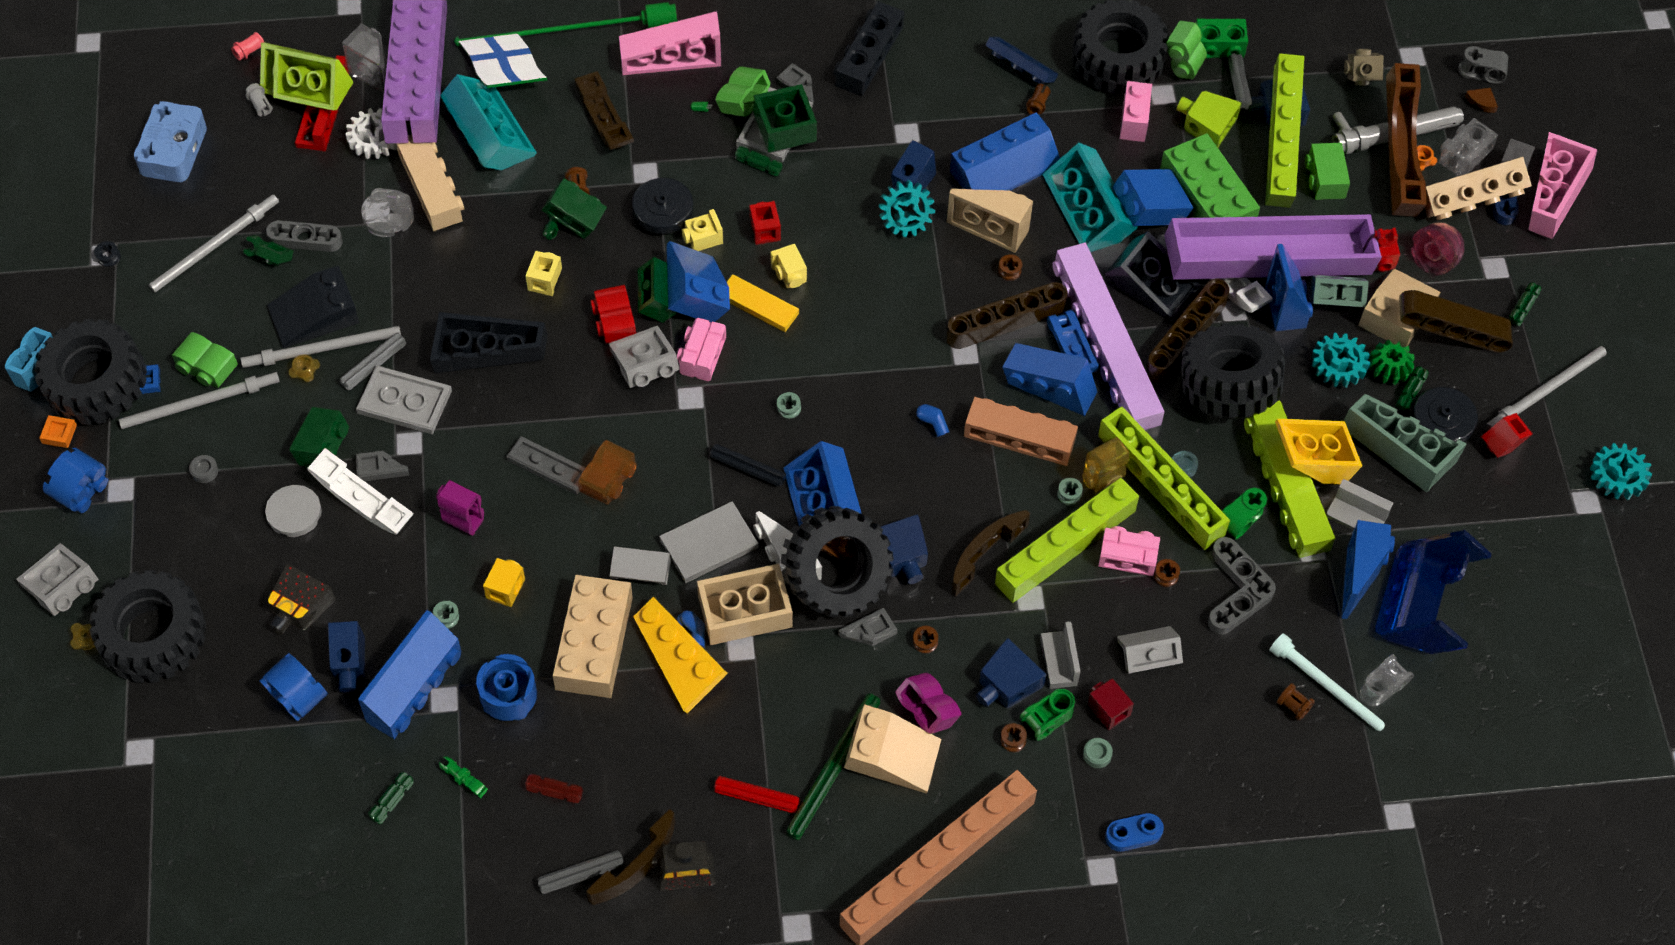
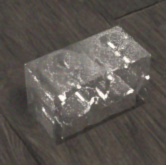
(1468, 147)

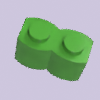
(1186, 50)
(739, 93)
(204, 360)

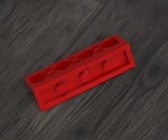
(322, 127)

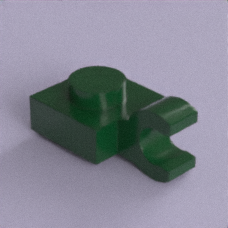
(272, 252)

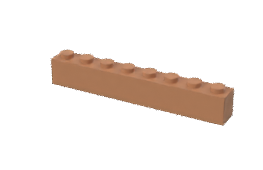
(937, 858)

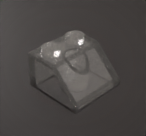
(366, 57)

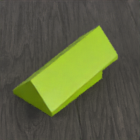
(303, 77)

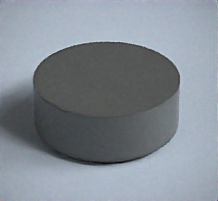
(203, 469)

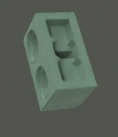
(1338, 290)

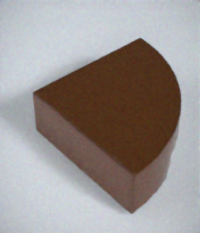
(1482, 98)

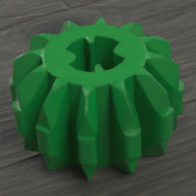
(1391, 362)

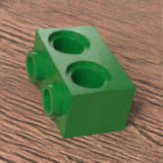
(1223, 37)

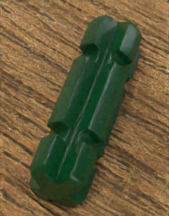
(758, 160)
(1524, 304)
(1412, 389)
(391, 798)

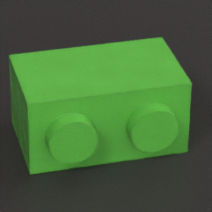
(1327, 171)

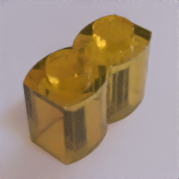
(1105, 464)

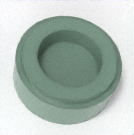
(1097, 753)

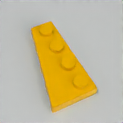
(682, 659)

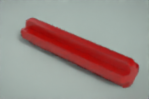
(756, 794)

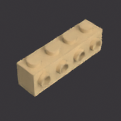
(430, 183)
(1475, 187)

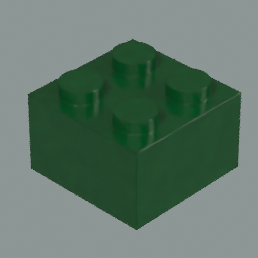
(785, 118)

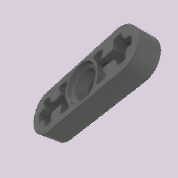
(312, 243)

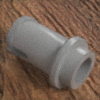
(256, 94)

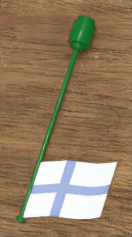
(508, 61)

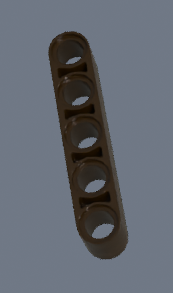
(1191, 321)
(1455, 321)
(998, 324)

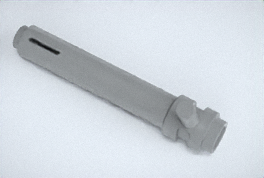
(1362, 137)

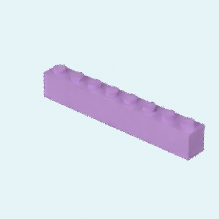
(1107, 336)

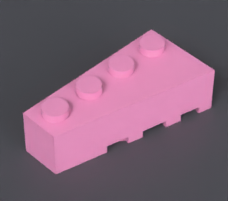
(672, 46)
(1561, 178)

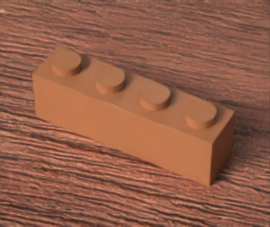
(1020, 431)

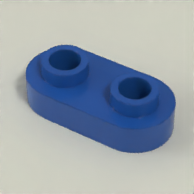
(1136, 833)

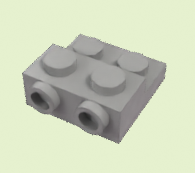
(644, 357)
(58, 579)

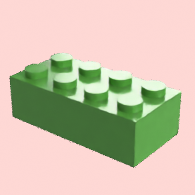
(1209, 180)

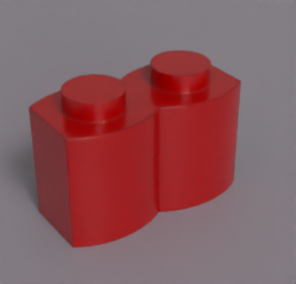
(614, 313)

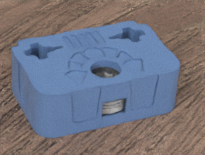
(170, 141)

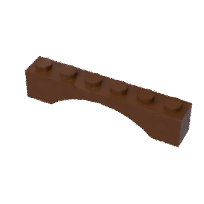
(1406, 178)

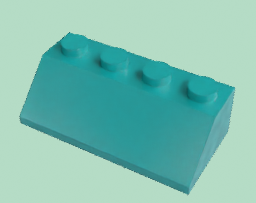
(486, 123)
(1087, 198)

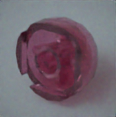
(1438, 248)

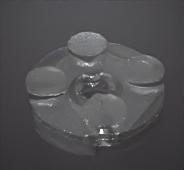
(383, 200)

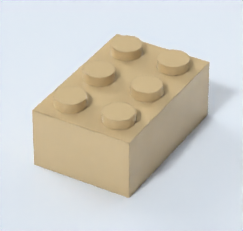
(744, 604)

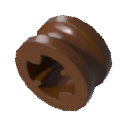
(1004, 271)
(1161, 577)
(931, 633)
(1013, 746)

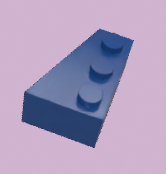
(1052, 376)

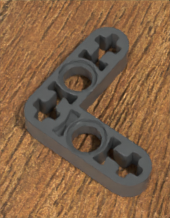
(1247, 592)

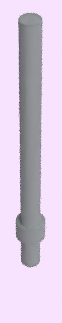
(254, 214)
(269, 356)
(250, 385)
(1549, 386)

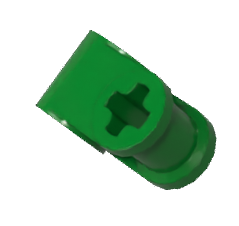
(1245, 511)
(1045, 717)

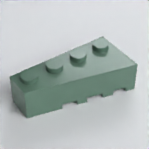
(1402, 441)

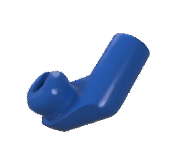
(933, 416)
(693, 623)

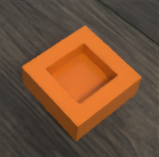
(58, 431)

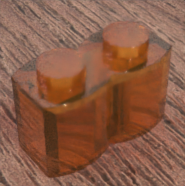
(607, 472)

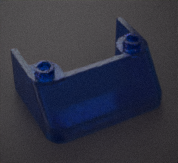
(1417, 588)

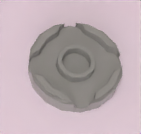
(293, 510)

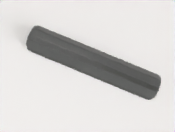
(1240, 80)
(369, 363)
(580, 872)

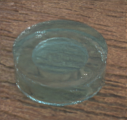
(1187, 462)

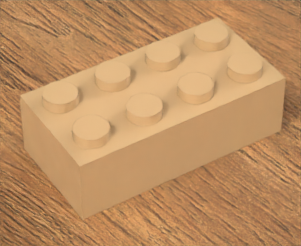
(593, 636)

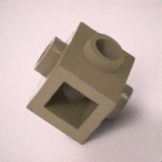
(1364, 67)

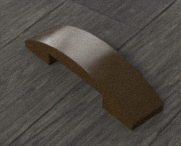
(602, 112)
(1007, 527)
(609, 887)

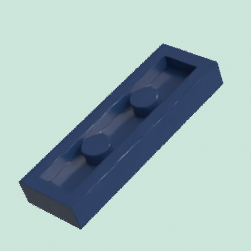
(1021, 60)

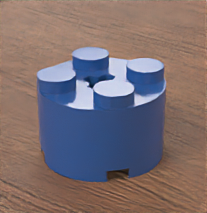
(75, 480)
(293, 687)
(506, 687)

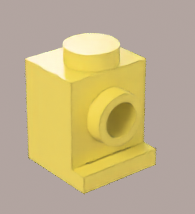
(703, 231)
(789, 266)
(543, 273)

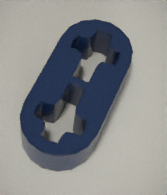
(1511, 208)

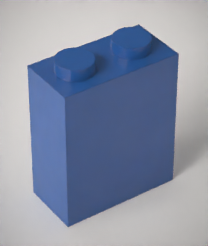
(1151, 196)

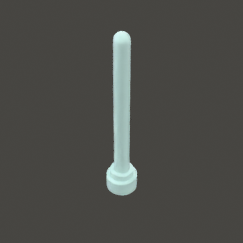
(1284, 648)

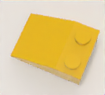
(1320, 449)

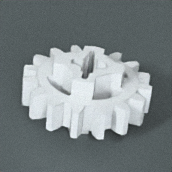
(361, 135)

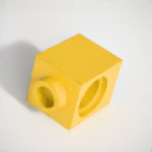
(504, 582)

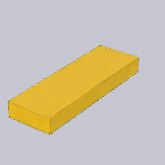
(761, 304)

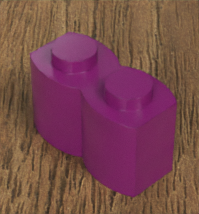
(460, 507)
(930, 706)

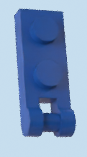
(1071, 338)

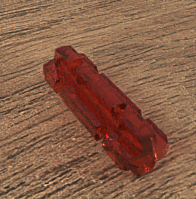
(554, 788)

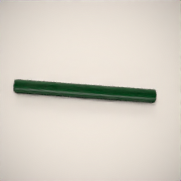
(827, 776)

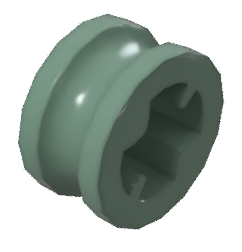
(781, 405)
(1066, 498)
(453, 617)

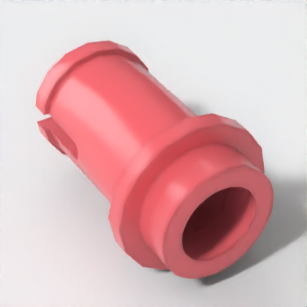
(247, 46)

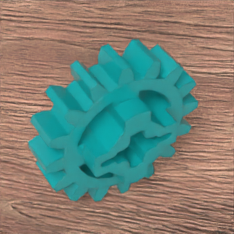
(910, 199)
(1340, 360)
(1621, 471)

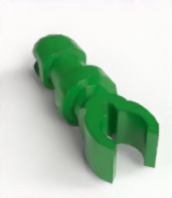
(463, 776)

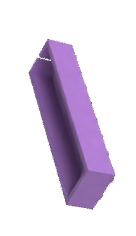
(414, 70)
(1247, 245)

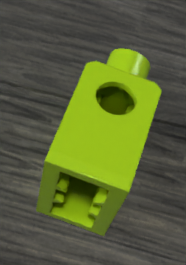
(1209, 115)

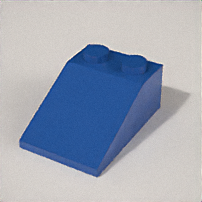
(695, 284)
(1284, 284)
(1365, 555)

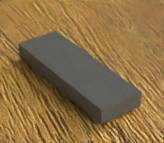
(546, 464)

